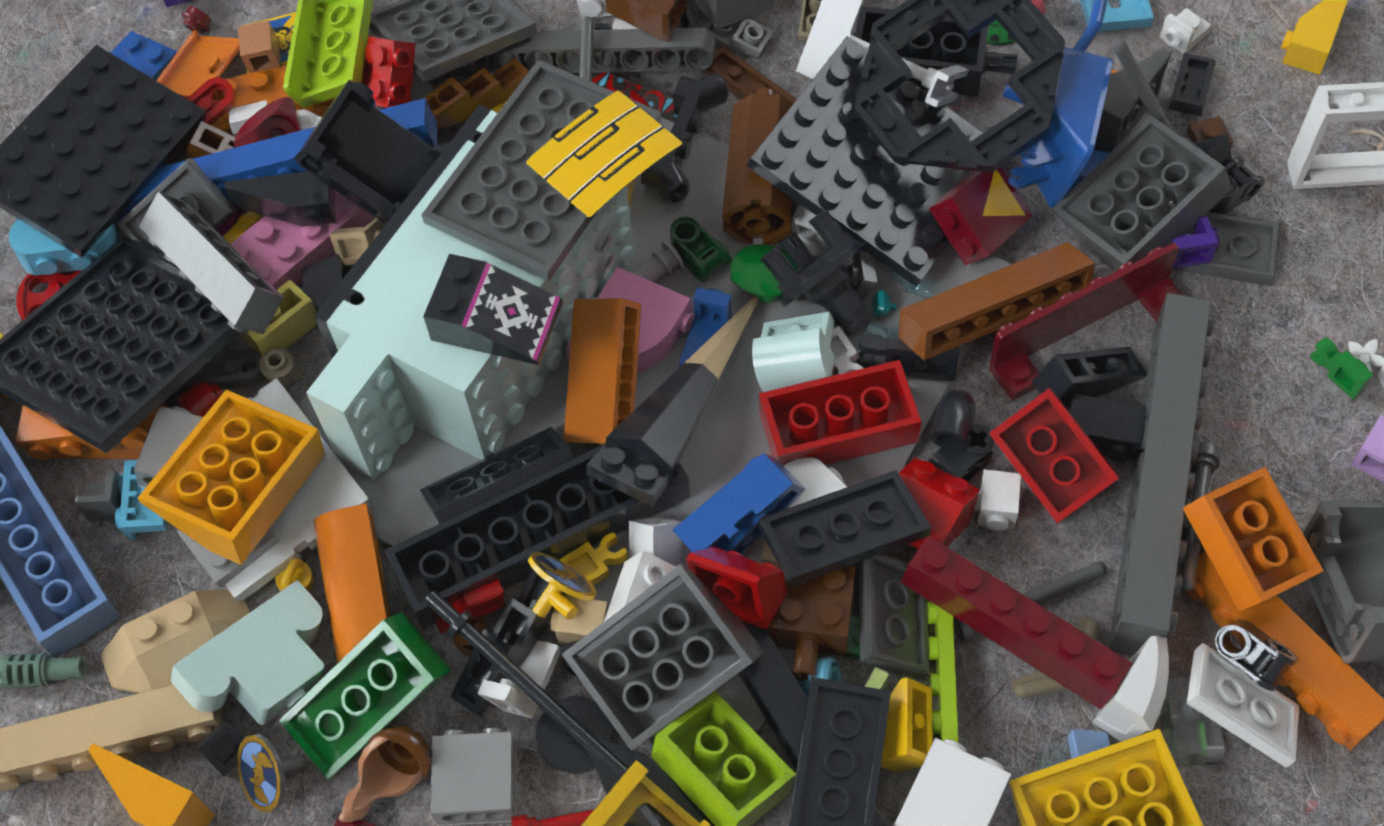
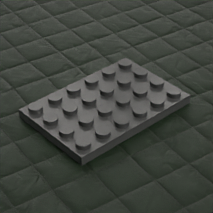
(498, 198)

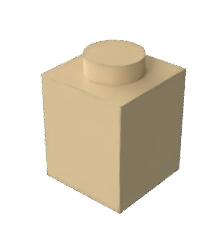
(588, 617)

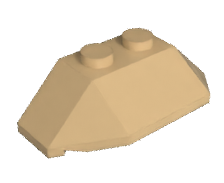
(149, 646)

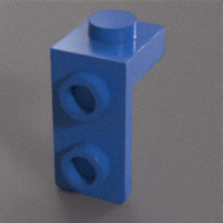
(711, 312)

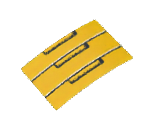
(602, 152)

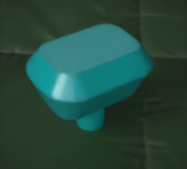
(881, 304)

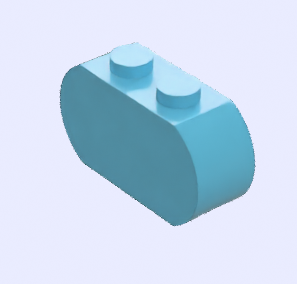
(45, 257)

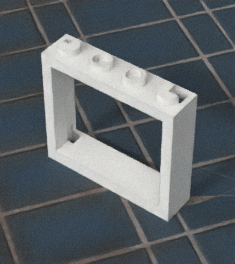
(1352, 103)

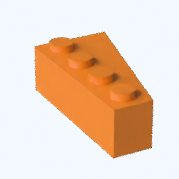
(48, 440)

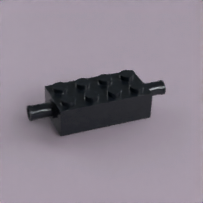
(945, 47)

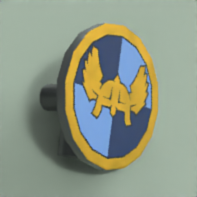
(264, 772)

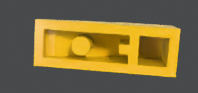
(1313, 36)

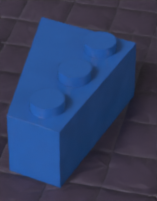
(733, 513)

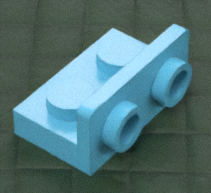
(132, 515)

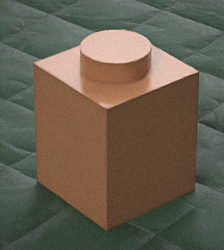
(259, 46)

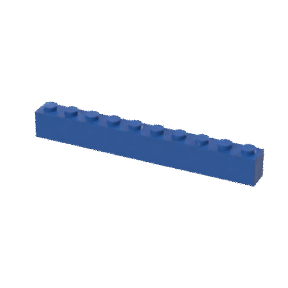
(277, 154)

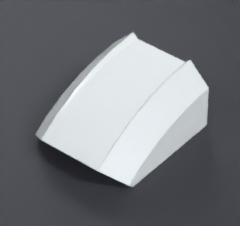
(1140, 694)

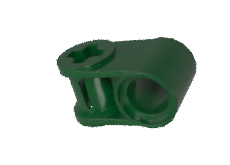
(701, 252)

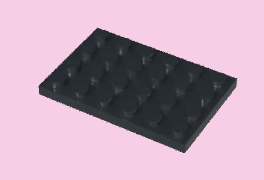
(91, 149)

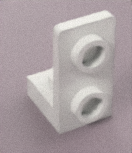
(508, 696)

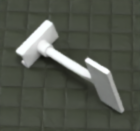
(837, 20)

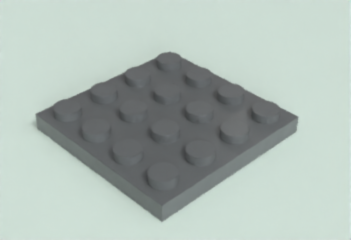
(452, 31)

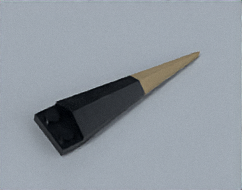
(650, 442)

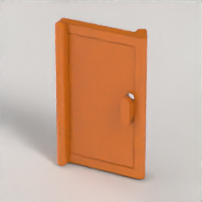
(197, 62)

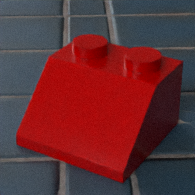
(943, 499)
(745, 586)

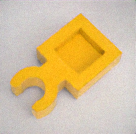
(593, 562)

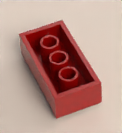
(841, 415)

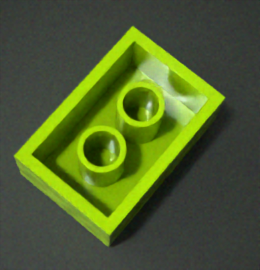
(722, 763)

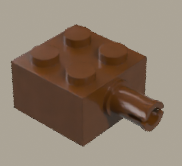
(815, 619)

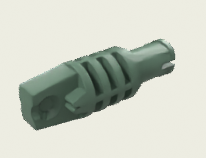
(39, 670)

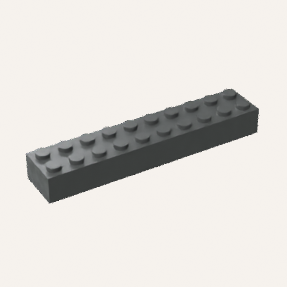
(1162, 475)

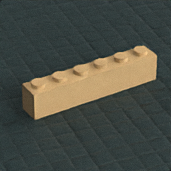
(122, 726)

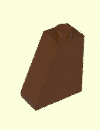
(651, 16)

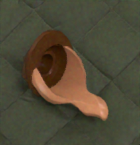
(388, 767)

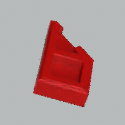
(478, 602)

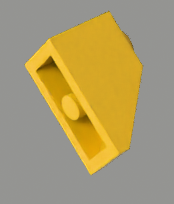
(908, 726)

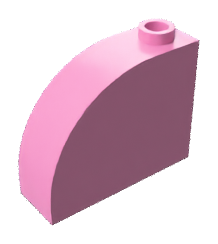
(663, 314)

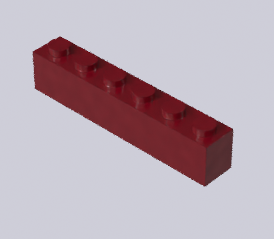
(1016, 622)

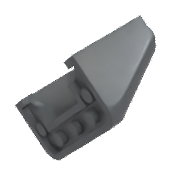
(1351, 588)

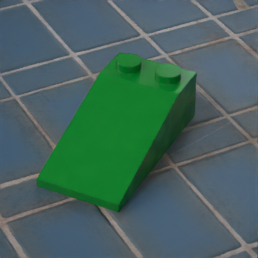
(364, 693)

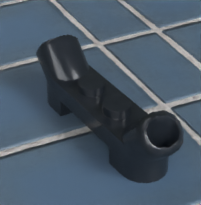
(689, 100)

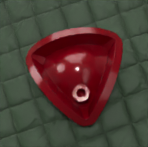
(270, 122)

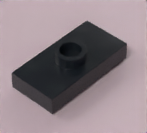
(1192, 84)

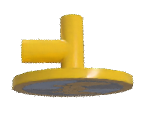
(560, 579)

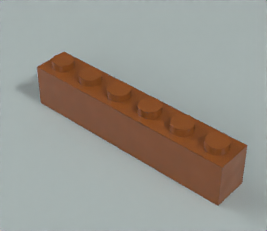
(993, 300)

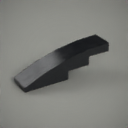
(513, 634)

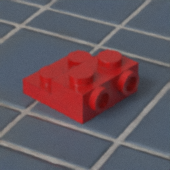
(389, 70)

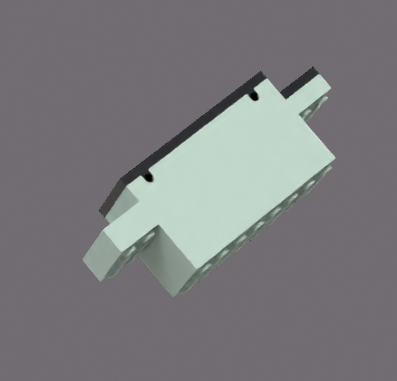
(388, 369)

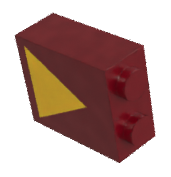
(980, 214)

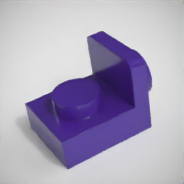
(1199, 247)

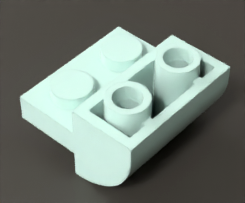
(794, 351)

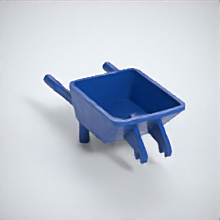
(1079, 103)

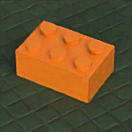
(1252, 539)

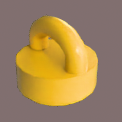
(295, 571)

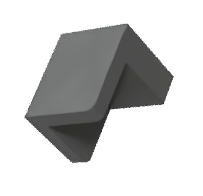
(101, 499)

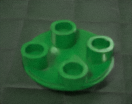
(753, 275)

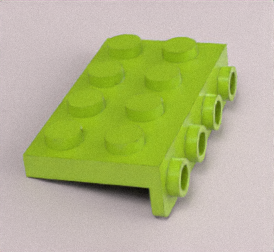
(326, 48)

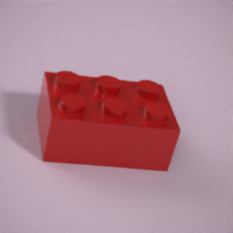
(1054, 455)

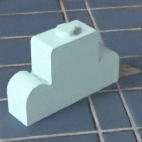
(257, 659)

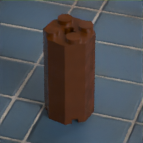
(750, 202)

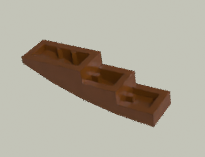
(457, 102)

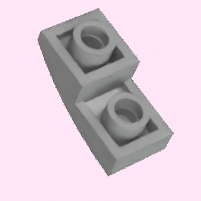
(741, 37)

